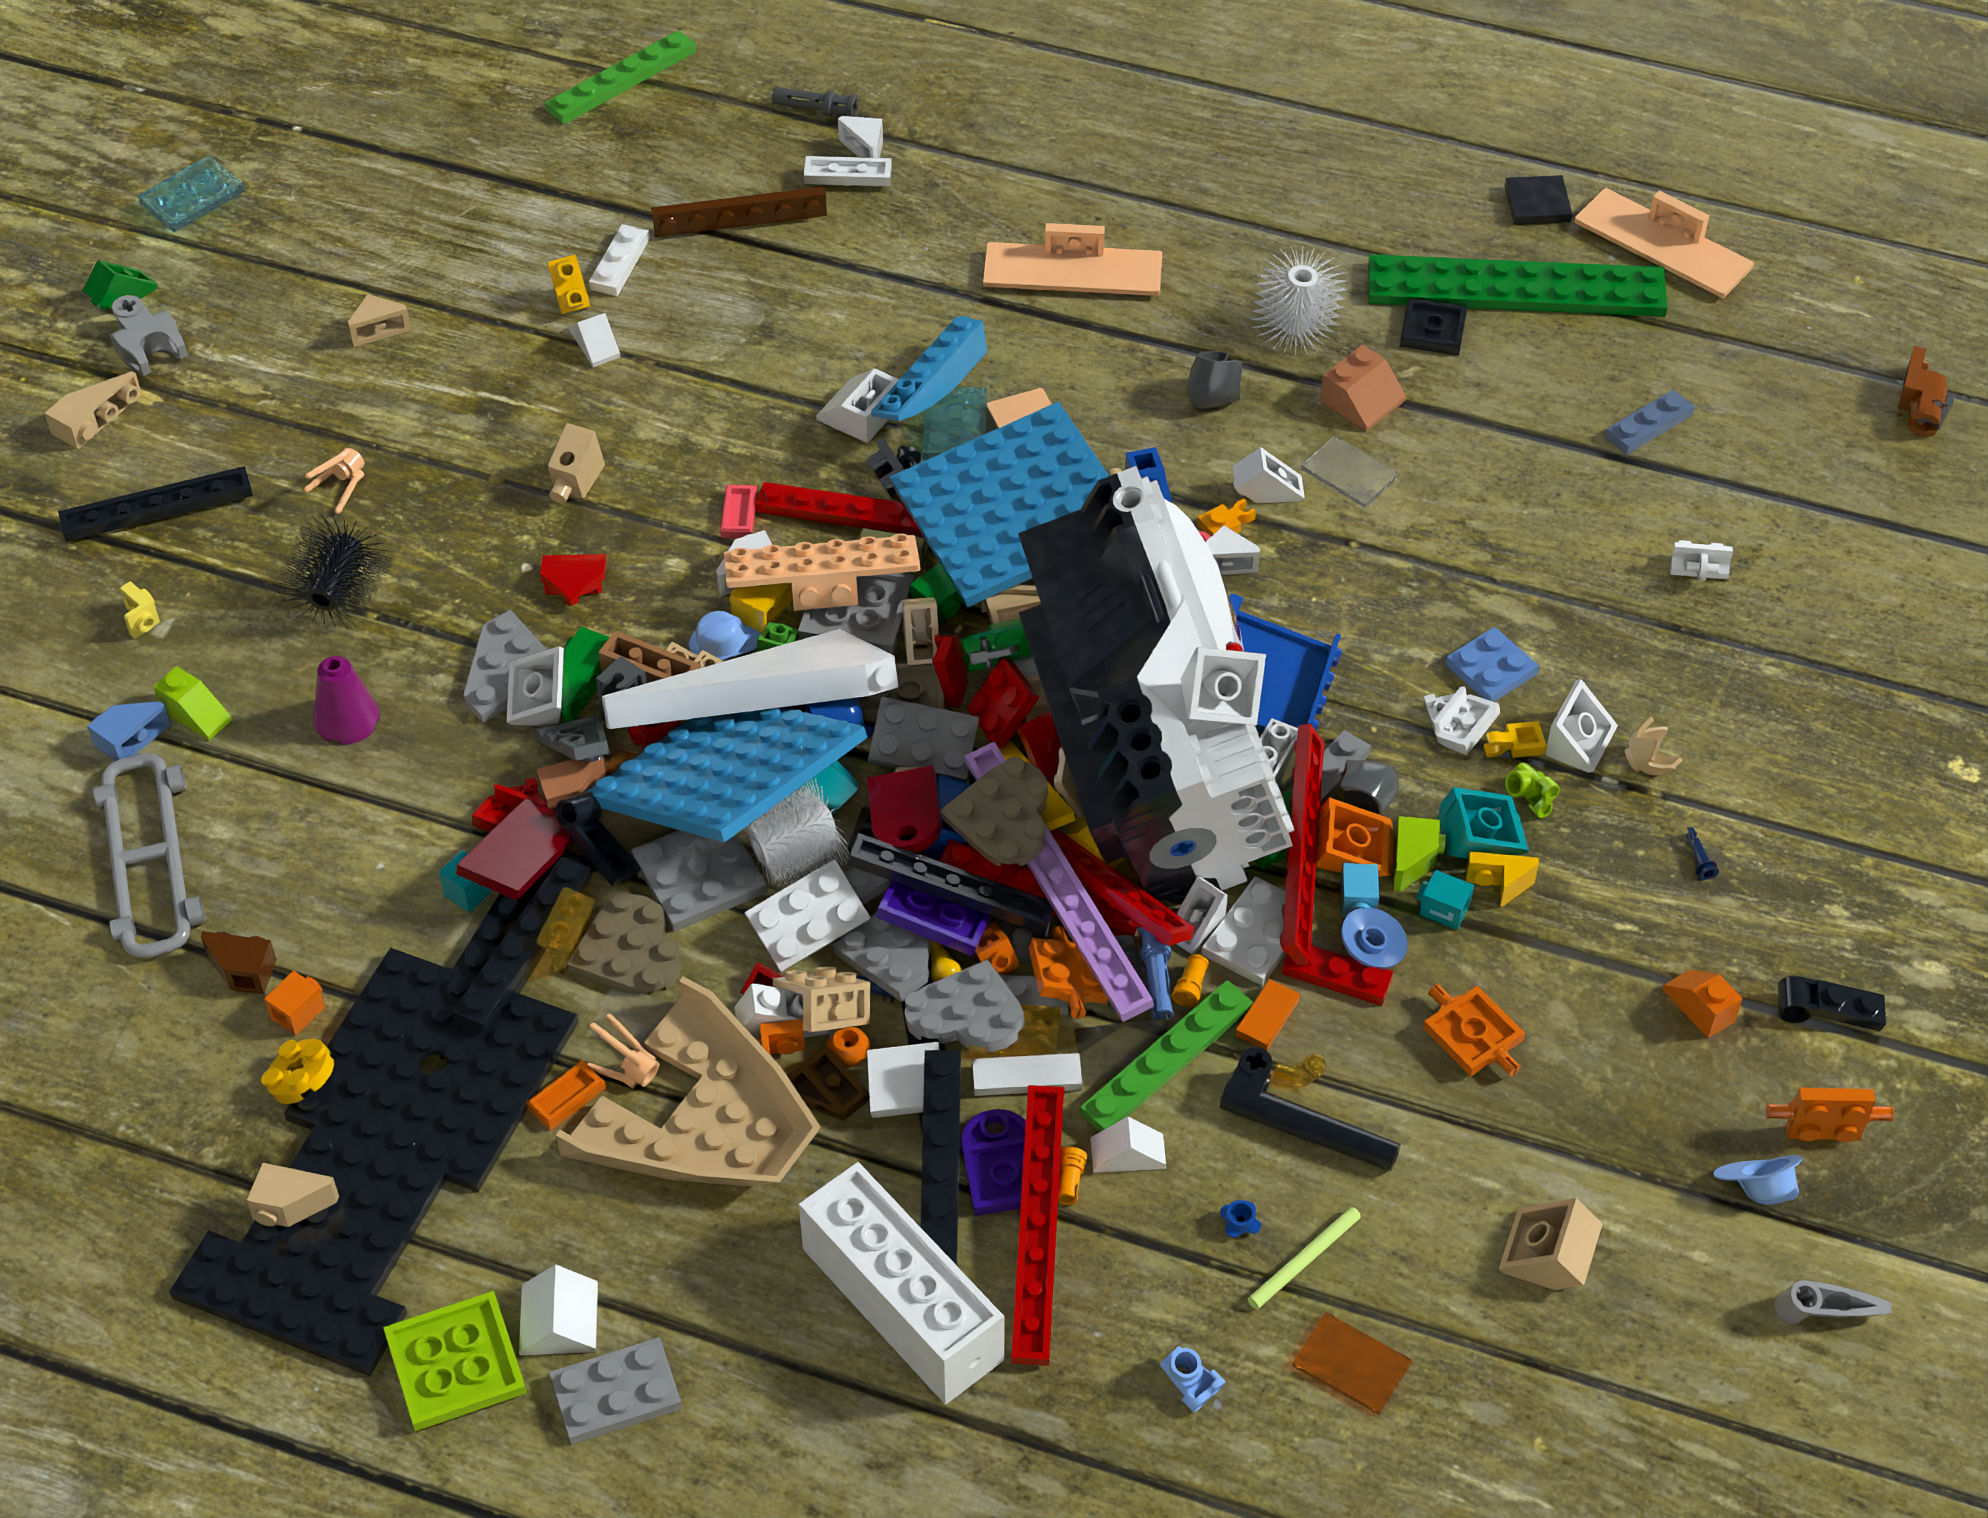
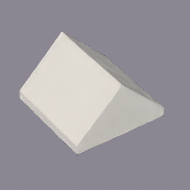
(1223, 685)
(536, 689)
(1580, 730)
(558, 1313)

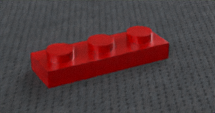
(1341, 975)

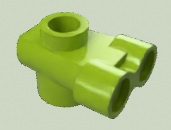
(1534, 787)

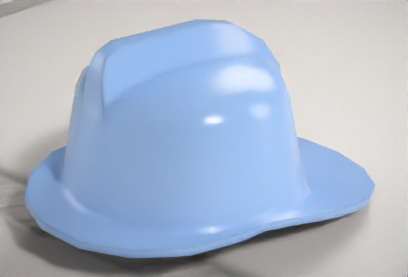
(723, 636)
(1764, 1180)

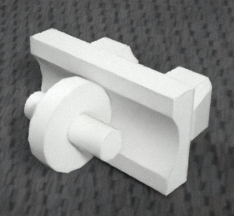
(1701, 560)

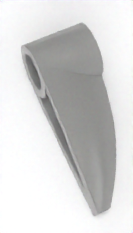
(1826, 1301)

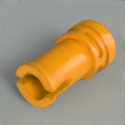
(1189, 986)
(1071, 1168)

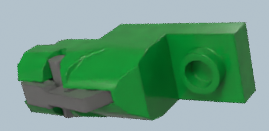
(988, 648)

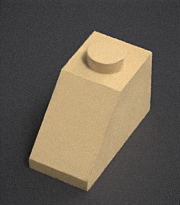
(289, 1195)

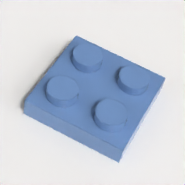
(1492, 665)

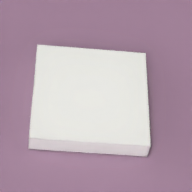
(897, 1079)

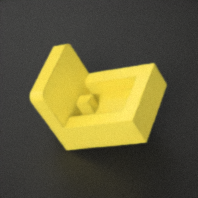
(141, 608)

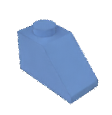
(128, 728)

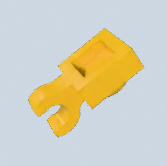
(1521, 739)

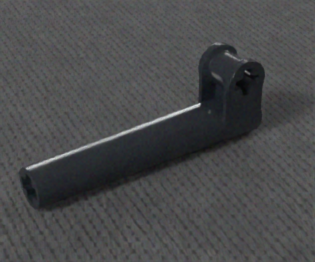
(1248, 1098)

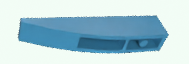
(935, 371)

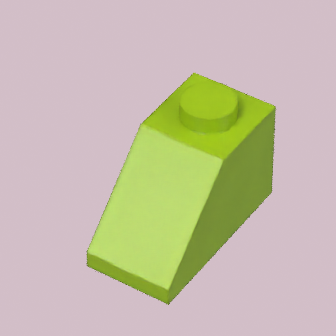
(191, 703)
(1416, 849)

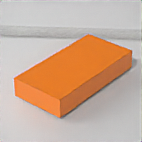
(1268, 1015)
(566, 1095)

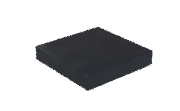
(1538, 199)
(1433, 326)

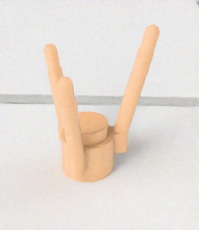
(344, 466)
(638, 1064)

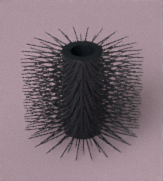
(334, 571)

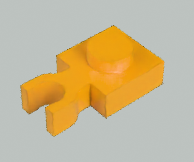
(1218, 517)

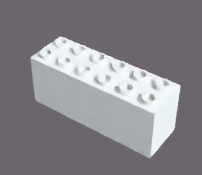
(902, 1282)

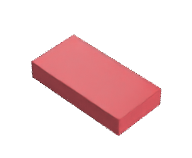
(738, 511)

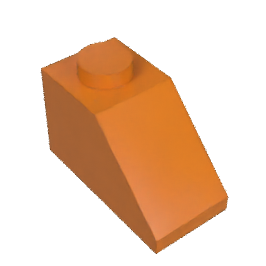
(1705, 1000)

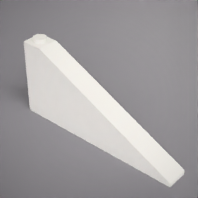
(788, 675)

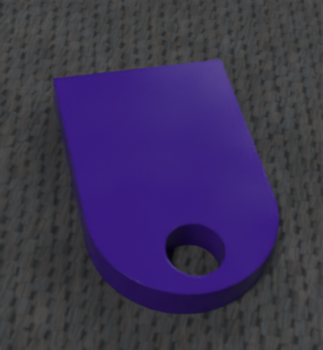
(994, 1161)

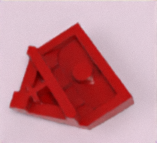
(573, 575)
(950, 668)
(503, 802)

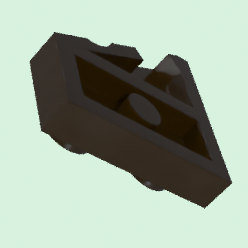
(828, 1085)

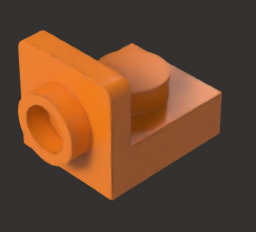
(997, 950)
(782, 1036)

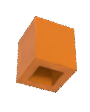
(295, 1002)

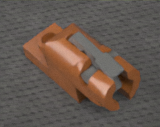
(1924, 396)

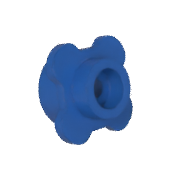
(1240, 1209)

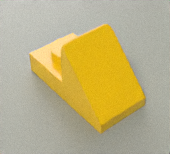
(1509, 872)

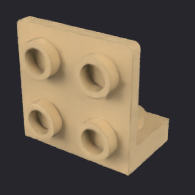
(829, 998)

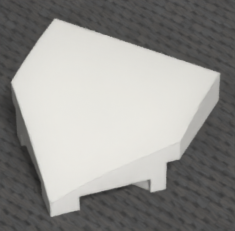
(1460, 719)

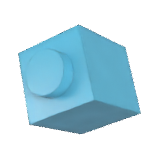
(1359, 887)

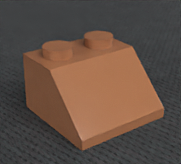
(1362, 388)

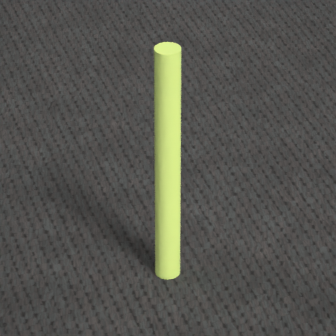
(1304, 1258)

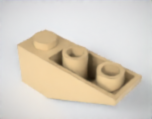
(90, 409)

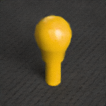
(942, 963)

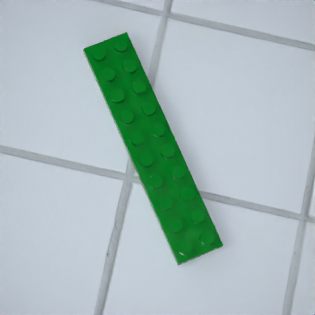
(1518, 285)

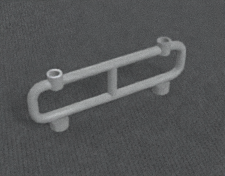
(186, 911)

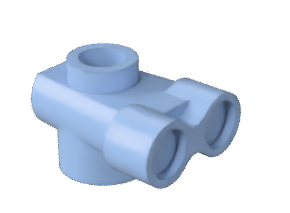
(1198, 1384)

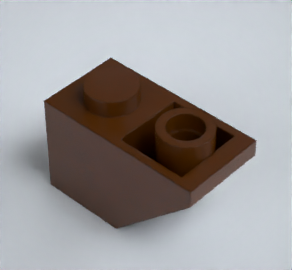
(241, 960)

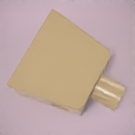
(575, 463)
(919, 628)

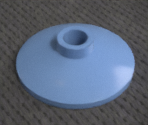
(1374, 938)

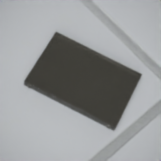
(1112, 1047)

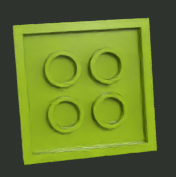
(454, 1360)

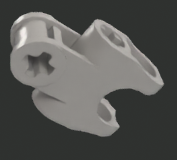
(143, 333)

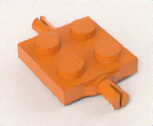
(1064, 973)
(1474, 1030)
(1829, 1113)

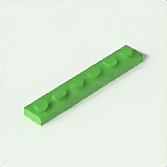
(620, 77)
(1166, 1057)

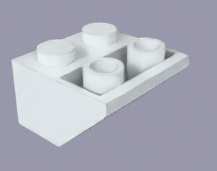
(853, 404)

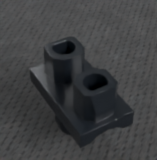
(886, 459)

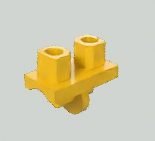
(568, 284)

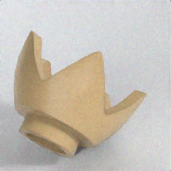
(1644, 754)

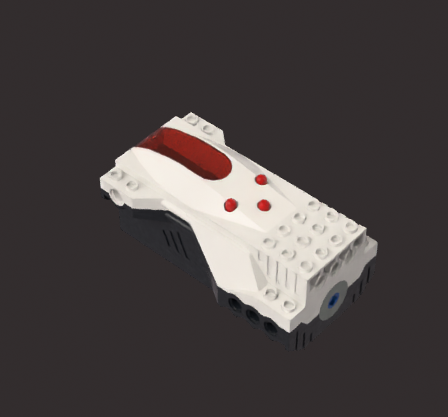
(1118, 618)

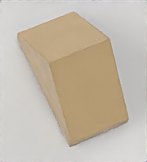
(377, 320)

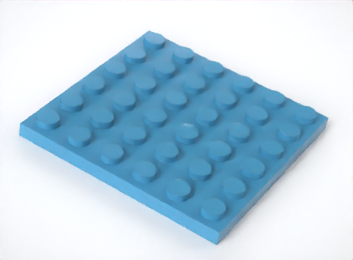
(992, 489)
(726, 769)

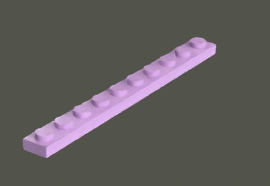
(1078, 913)

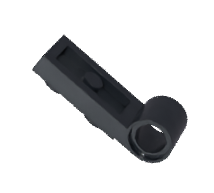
(580, 820)
(1805, 997)

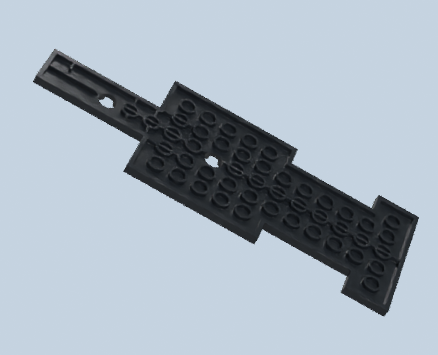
(388, 1146)

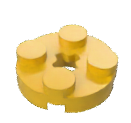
(298, 1069)

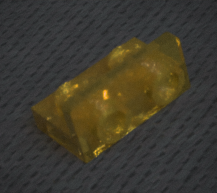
(566, 926)
(1038, 1033)

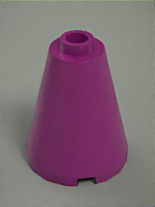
(343, 703)

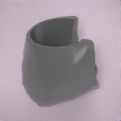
(1214, 380)
(1369, 785)

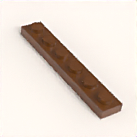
(739, 211)

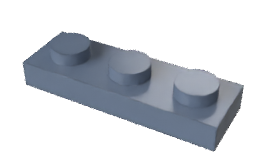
(1649, 422)

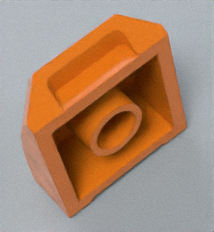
(1354, 837)

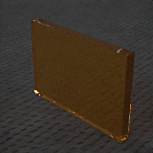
(1352, 1363)

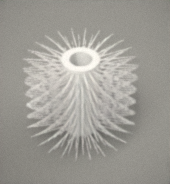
(1299, 299)
(794, 833)

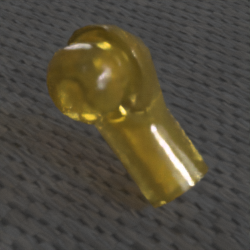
(1303, 1073)

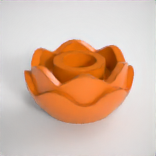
(853, 1036)

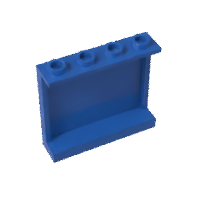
(1293, 670)

